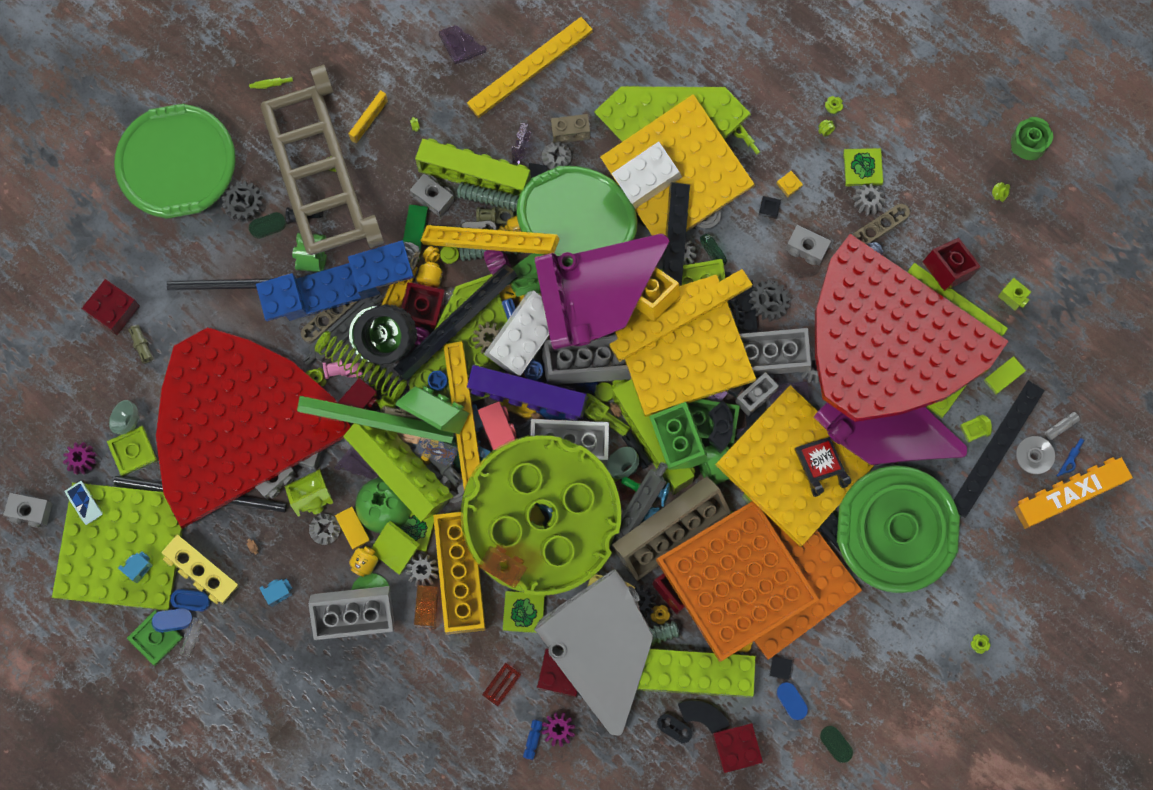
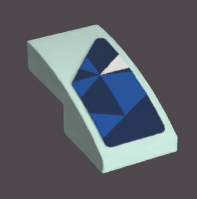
(83, 502)

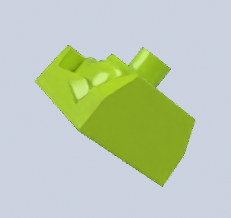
(309, 493)

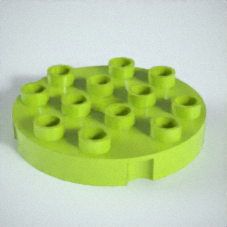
(549, 473)

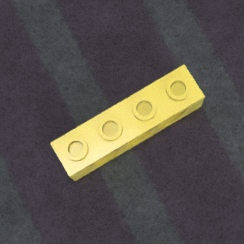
(179, 546)

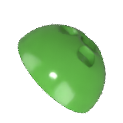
(391, 338)
(387, 509)

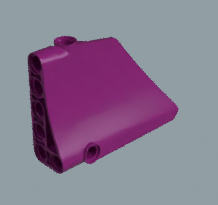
(597, 290)
(892, 438)

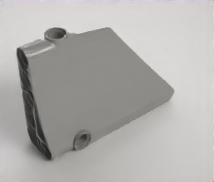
(602, 646)

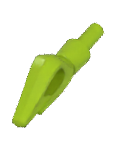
(264, 84)
(747, 138)

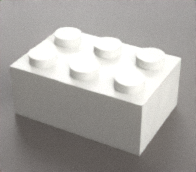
(647, 175)

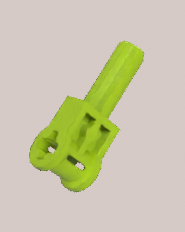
(598, 412)

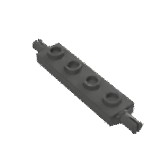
(341, 329)
(641, 501)

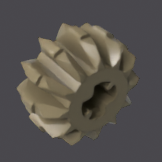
(489, 331)

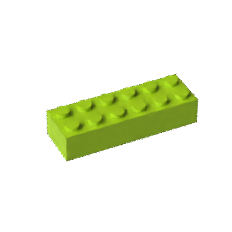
(465, 166)
(642, 427)
(400, 469)
(698, 674)

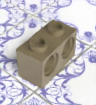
(570, 128)

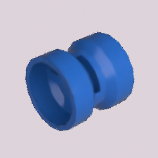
(534, 370)
(438, 378)

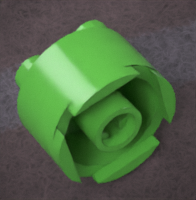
(1033, 148)
(308, 262)
(710, 469)

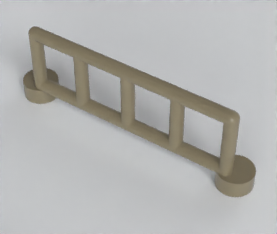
(364, 227)

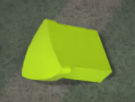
(976, 428)

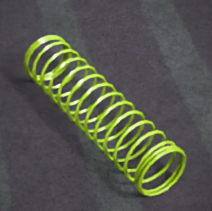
(326, 336)

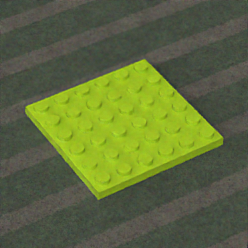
(93, 552)

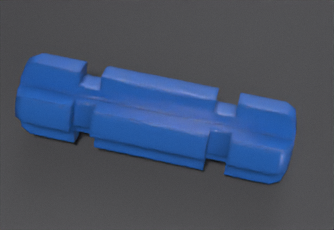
(532, 740)

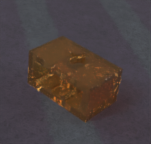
(491, 562)
(426, 607)

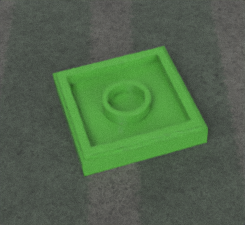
(151, 643)

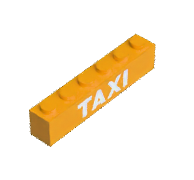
(1073, 492)

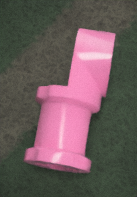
(332, 369)

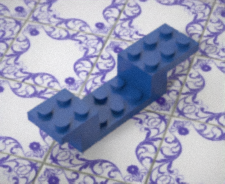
(335, 286)

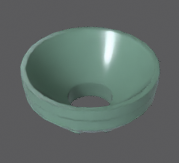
(124, 417)
(620, 460)

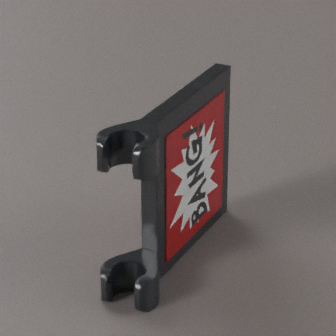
(821, 462)

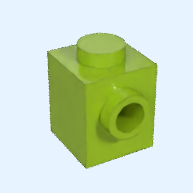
(1015, 294)

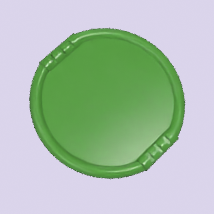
(174, 161)
(579, 207)
(898, 529)

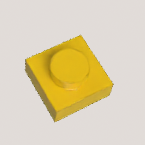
(789, 184)

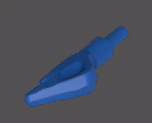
(1070, 459)

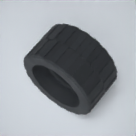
(362, 334)

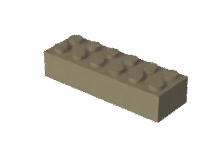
(671, 526)

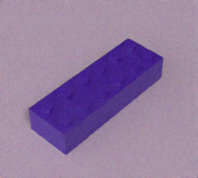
(528, 392)

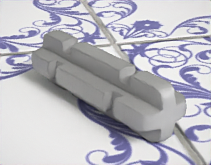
(1062, 426)

